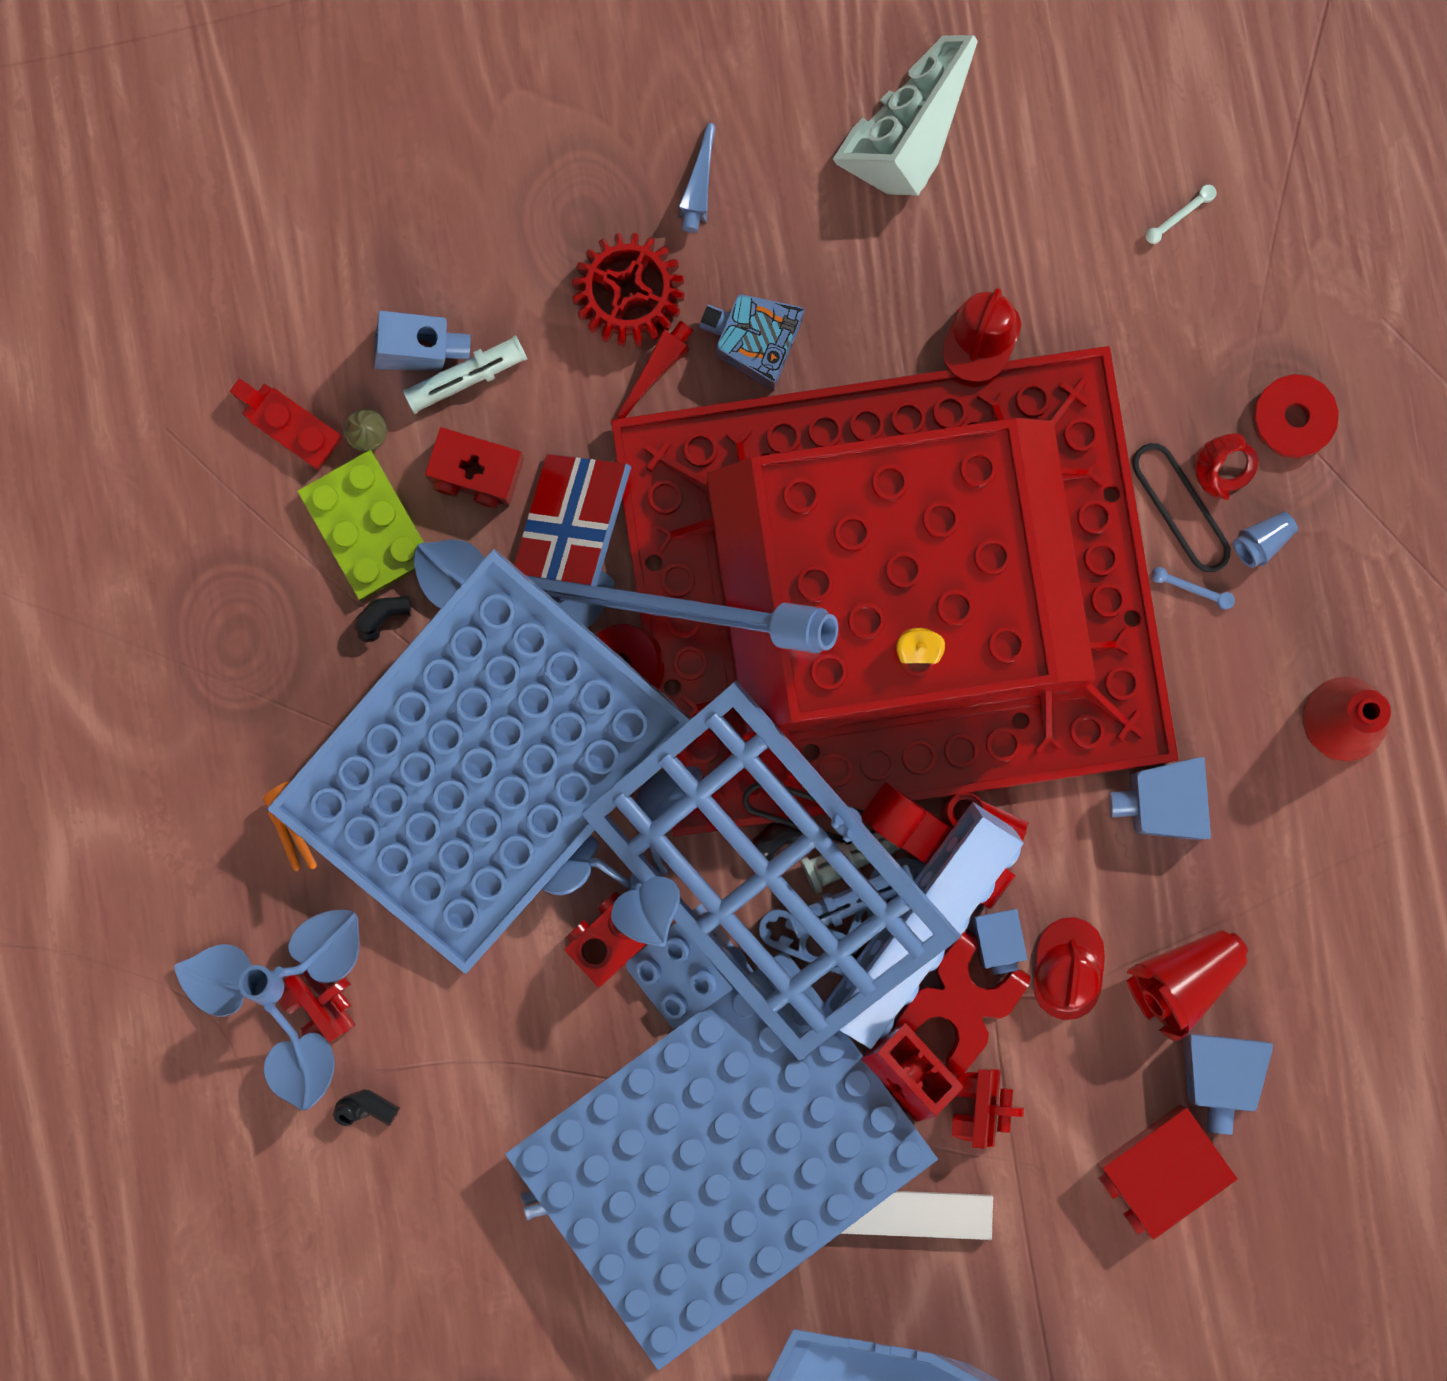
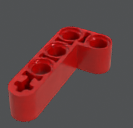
(916, 830)

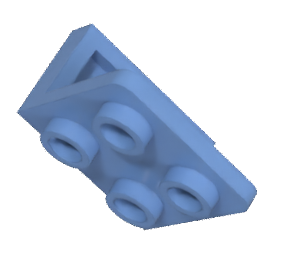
(680, 976)

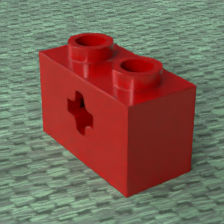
(456, 451)
(912, 1073)

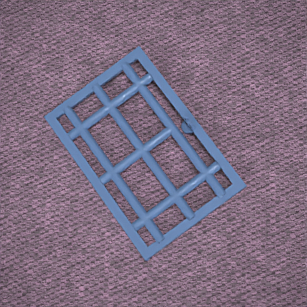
(768, 873)

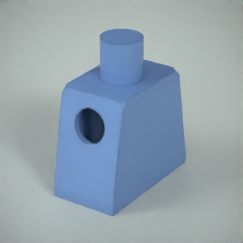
(399, 346)
(1167, 801)
(1225, 1076)

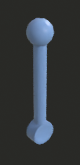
(1224, 600)

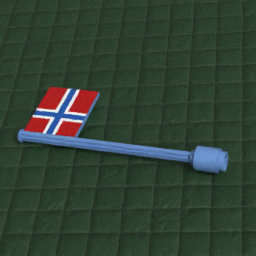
(570, 539)

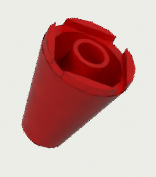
(1346, 718)
(1187, 981)

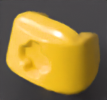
(920, 646)

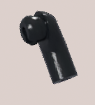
(377, 612)
(774, 837)

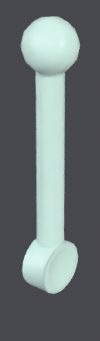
(1206, 195)

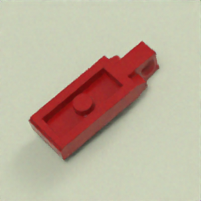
(287, 423)

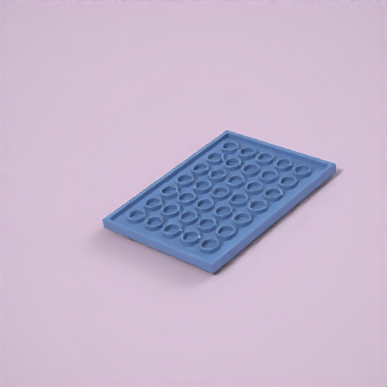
(475, 760)
(717, 1166)

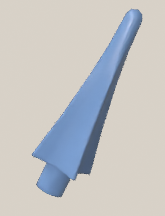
(695, 198)

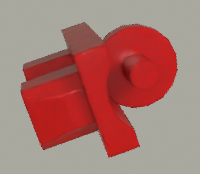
(321, 1001)
(981, 1126)

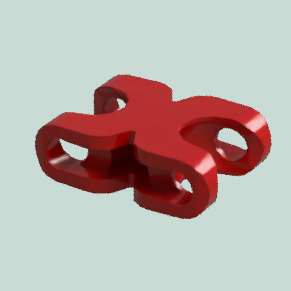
(963, 1003)

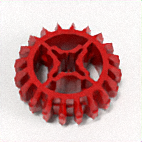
(613, 280)

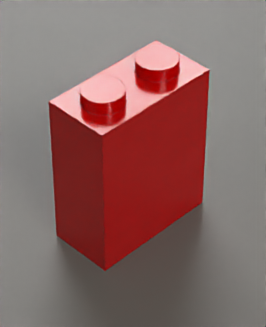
(1165, 1173)

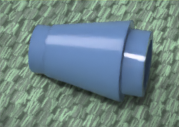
(1263, 540)

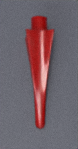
(665, 354)

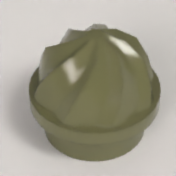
(365, 430)

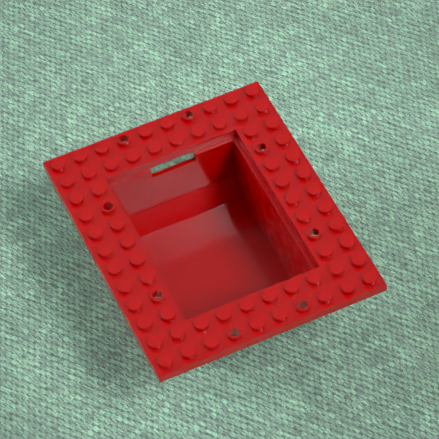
(895, 516)

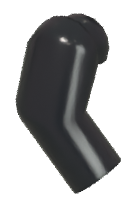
(363, 1104)

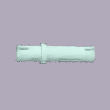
(509, 351)

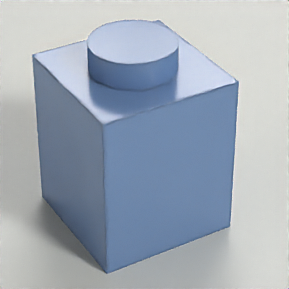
(999, 940)

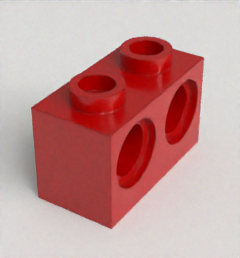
(619, 947)

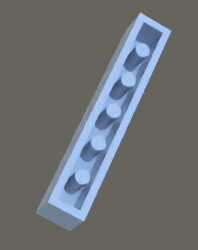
(955, 882)

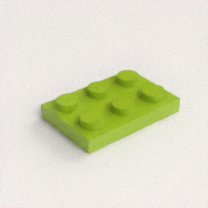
(363, 524)

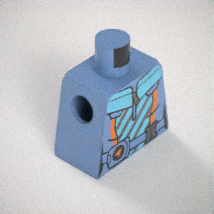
(755, 336)

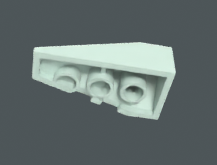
(907, 135)

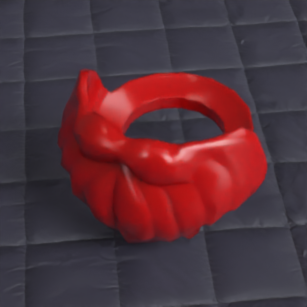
(1211, 458)

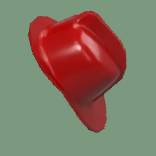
(981, 337)
(1069, 968)

